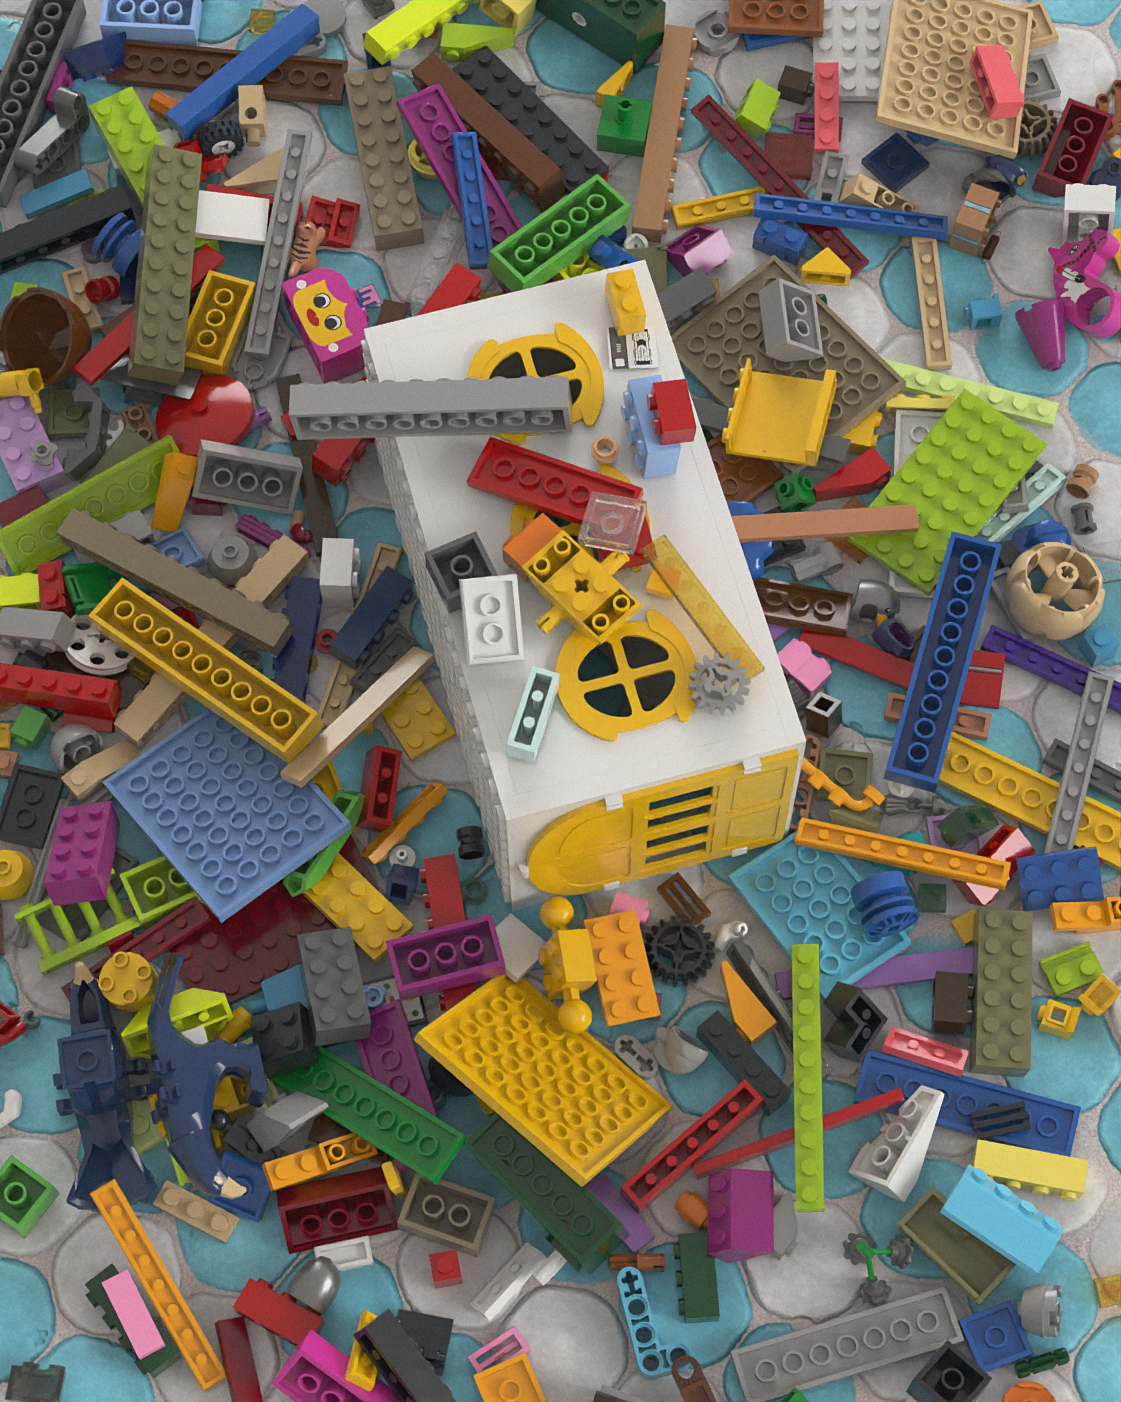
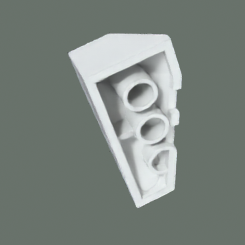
(897, 1154)

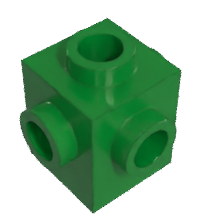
(795, 492)

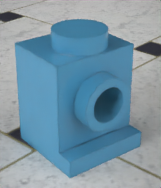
(983, 313)

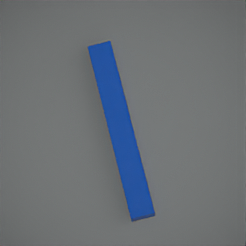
(850, 216)

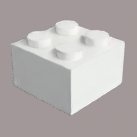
(340, 572)

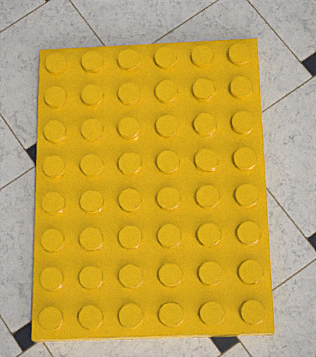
(545, 1082)

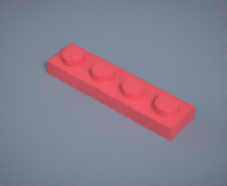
(826, 107)

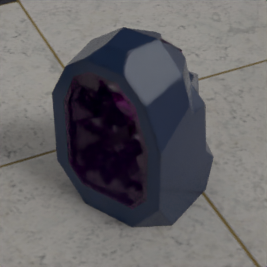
(894, 638)

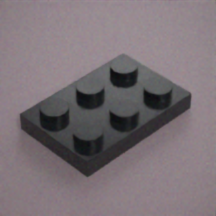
(29, 805)

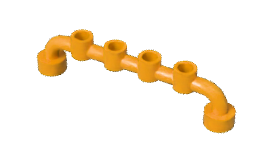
(837, 794)

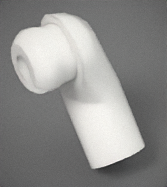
(729, 932)
(12, 1107)

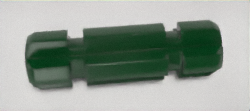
(1041, 1363)

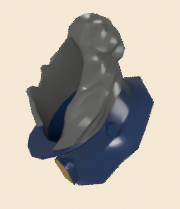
(998, 175)

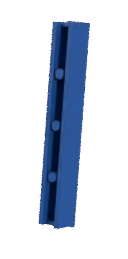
(243, 70)

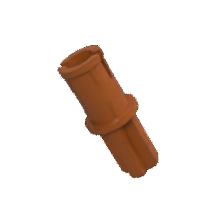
(642, 1262)

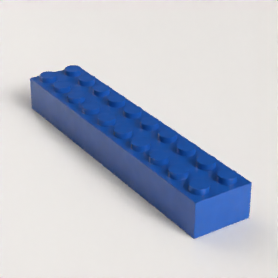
(942, 662)

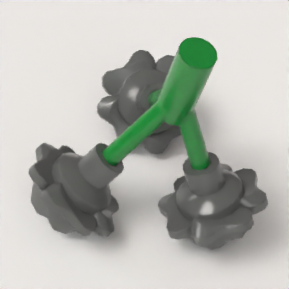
(860, 1250)

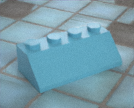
(1002, 1220)

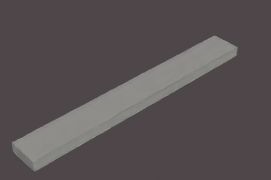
(1079, 763)

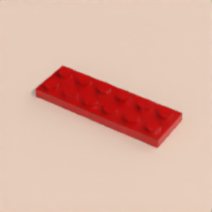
(542, 481)

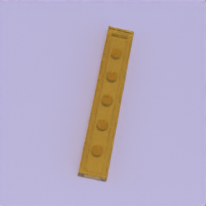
(700, 605)

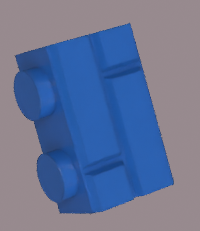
(780, 240)

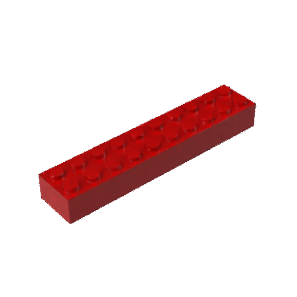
(336, 456)

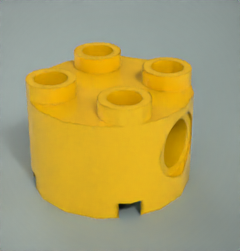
(128, 981)

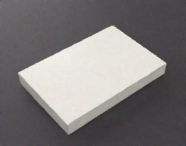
(232, 217)
(491, 619)

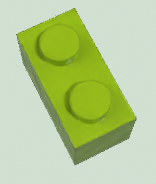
(756, 108)

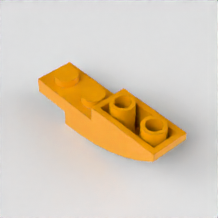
(1087, 916)
(317, 1161)

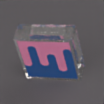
(369, 298)

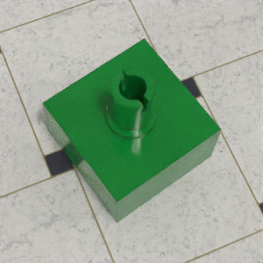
(624, 125)

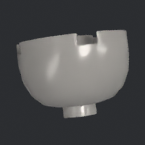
(74, 744)

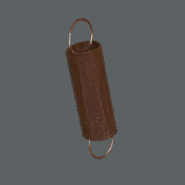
(990, 247)

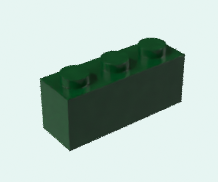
(696, 1278)

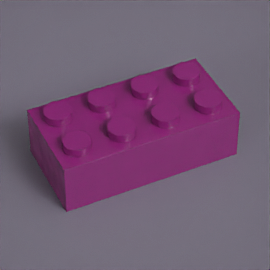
(82, 853)
(446, 957)

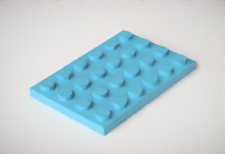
(807, 900)

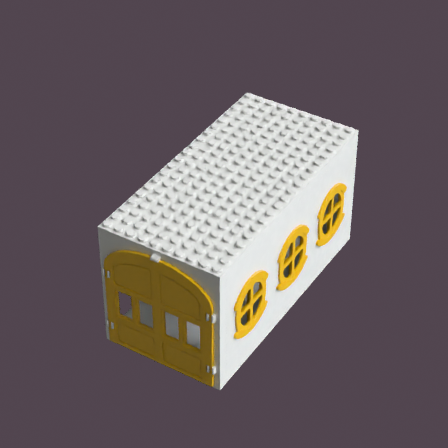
(583, 805)

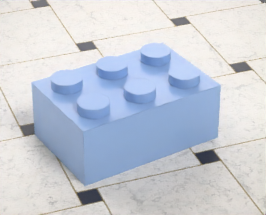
(650, 456)

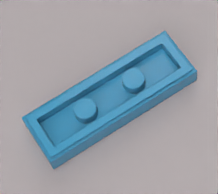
(56, 193)

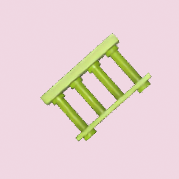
(75, 949)

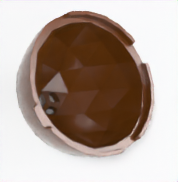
(44, 333)

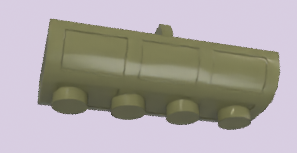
(953, 1249)

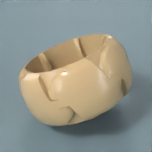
(1064, 570)

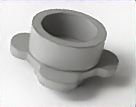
(43, 459)

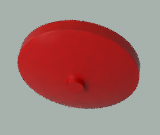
(216, 412)

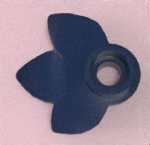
(1107, 177)

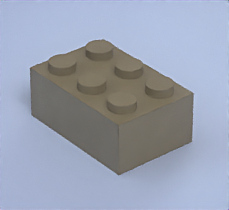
(447, 1214)

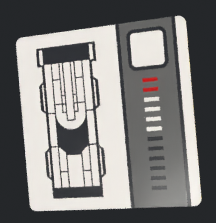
(632, 350)

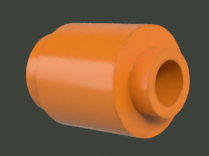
(693, 1210)

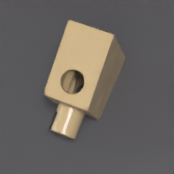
(252, 113)

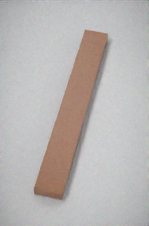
(826, 523)

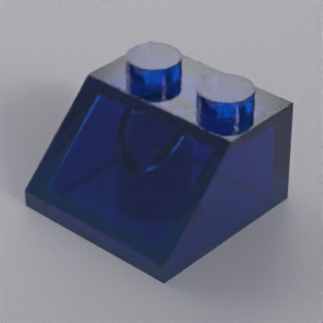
(96, 57)

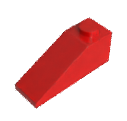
(856, 478)

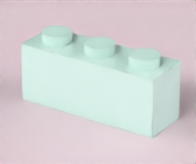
(533, 714)

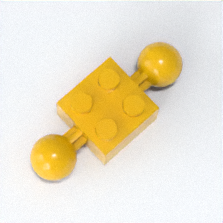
(567, 964)

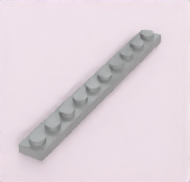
(278, 243)

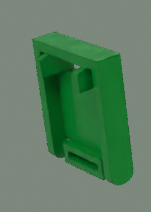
(88, 584)

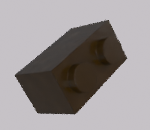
(950, 1002)

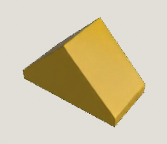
(826, 269)

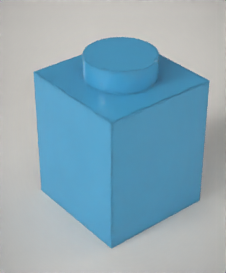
(1098, 645)

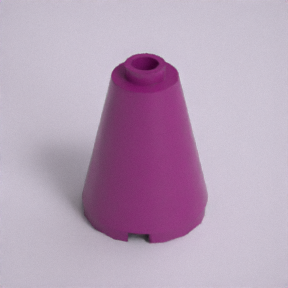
(1045, 332)

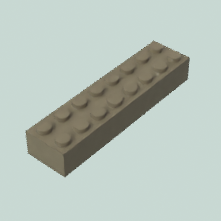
(383, 159)

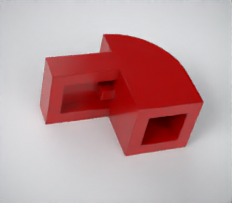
(211, 163)

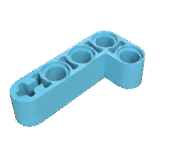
(645, 1322)

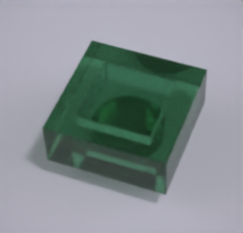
(932, 898)

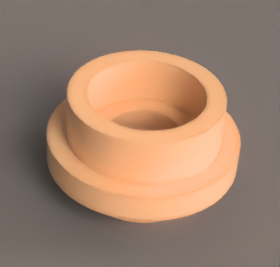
(605, 443)

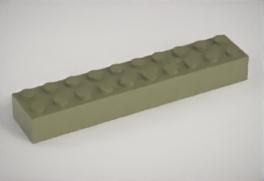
(165, 265)

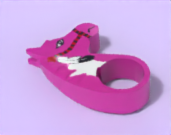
(1077, 281)

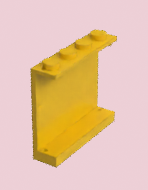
(779, 416)

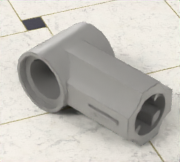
(822, 560)

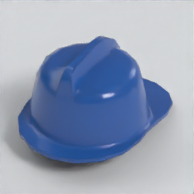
(1041, 532)

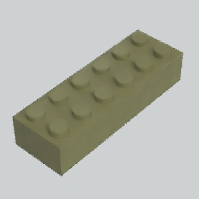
(1001, 992)

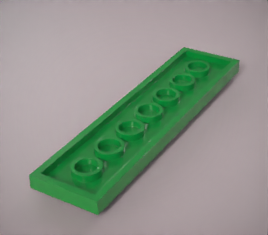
(377, 1114)

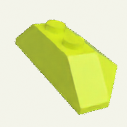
(188, 1011)

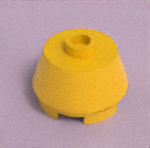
(15, 874)

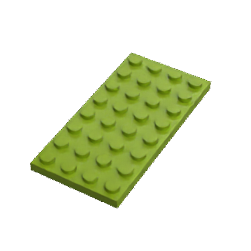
(955, 482)

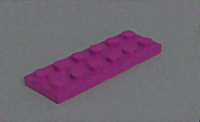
(394, 1059)

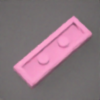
(133, 1314)

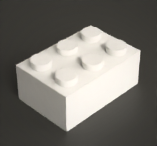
(1087, 210)

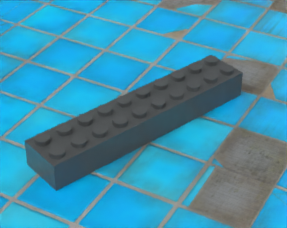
(27, 76)

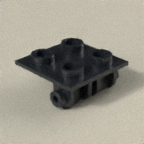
(430, 1334)

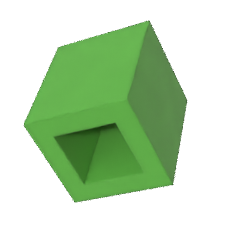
(30, 728)

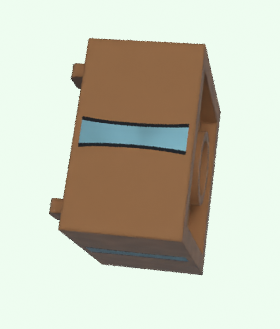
(974, 220)

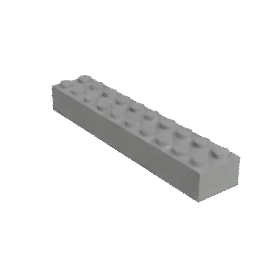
(431, 407)

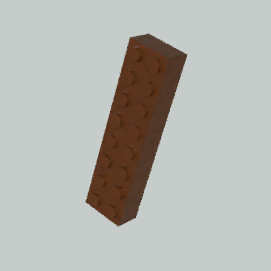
(496, 137)

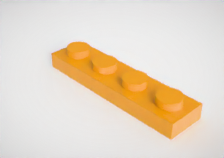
(410, 817)

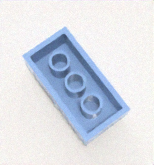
(153, 20)

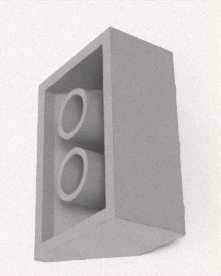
(790, 322)

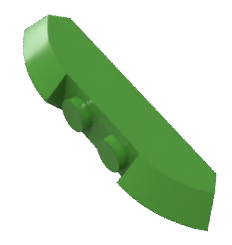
(312, 871)

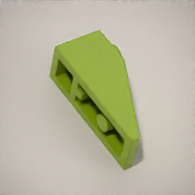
(464, 40)

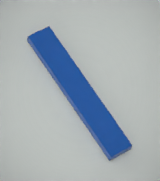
(472, 198)

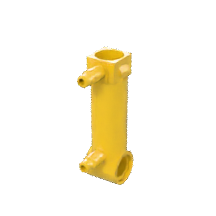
(23, 383)

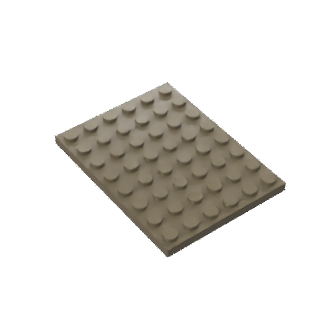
(731, 330)

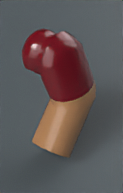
(297, 529)

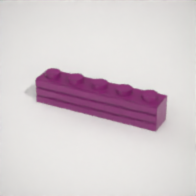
(260, 532)

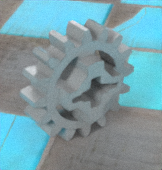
(708, 689)

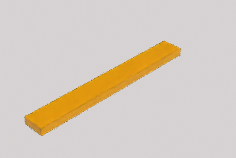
(903, 853)
(158, 1284)

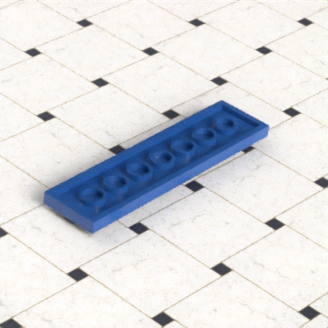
(1051, 1120)

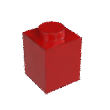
(445, 1268)

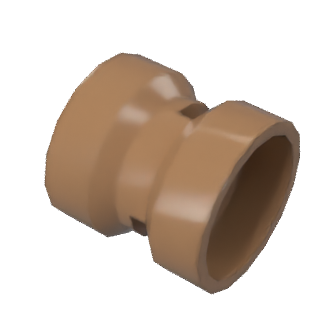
(1083, 479)

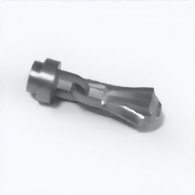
(896, 805)

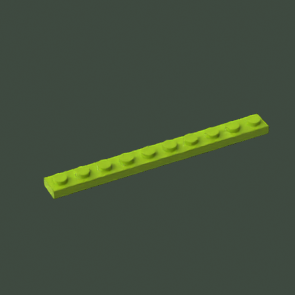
(807, 1078)

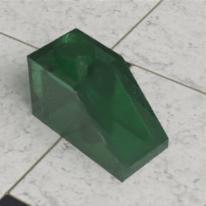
(967, 824)

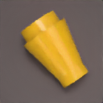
(236, 1026)

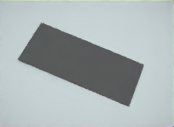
(183, 389)

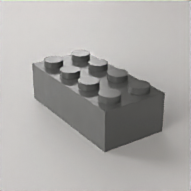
(333, 986)

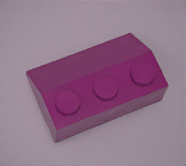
(740, 1214)

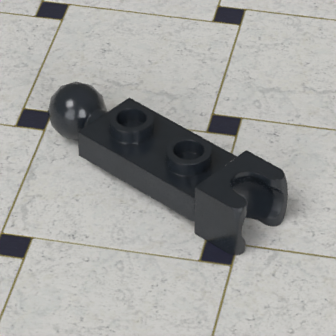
(241, 1139)

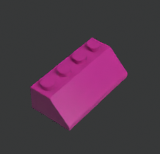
(318, 1372)

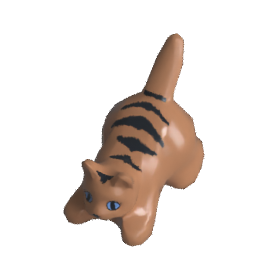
(304, 248)

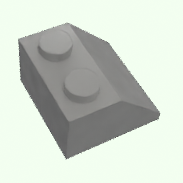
(284, 1118)

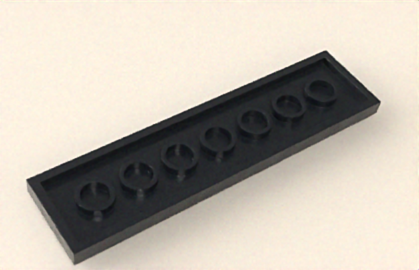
(531, 117)

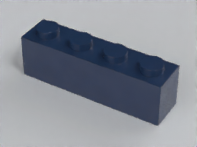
(371, 618)

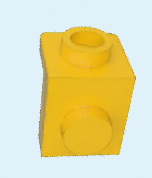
(1099, 996)

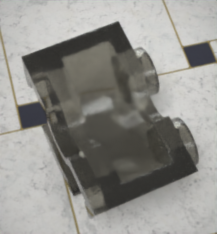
(33, 1384)

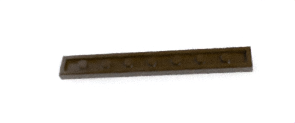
(312, 485)

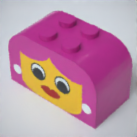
(328, 321)

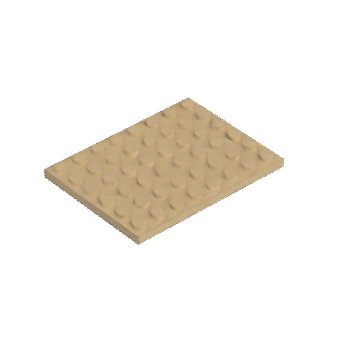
(929, 75)

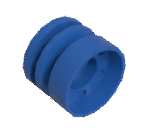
(118, 243)
(884, 904)

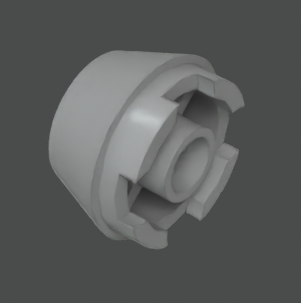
(231, 559)
(1041, 1310)

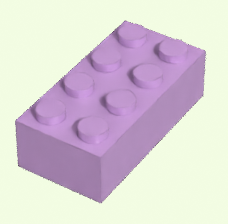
(18, 432)

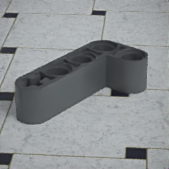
(57, 134)

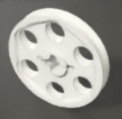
(93, 648)

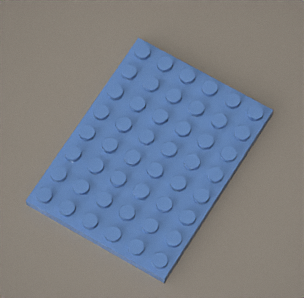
(224, 811)

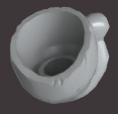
(677, 1051)

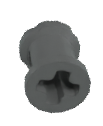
(1083, 518)

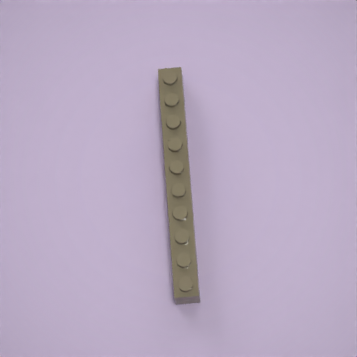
(175, 582)

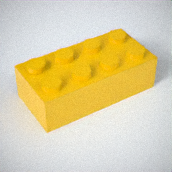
(218, 322)

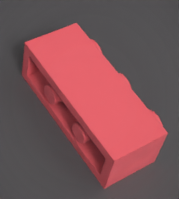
(996, 81)

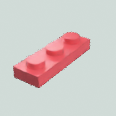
(925, 1051)

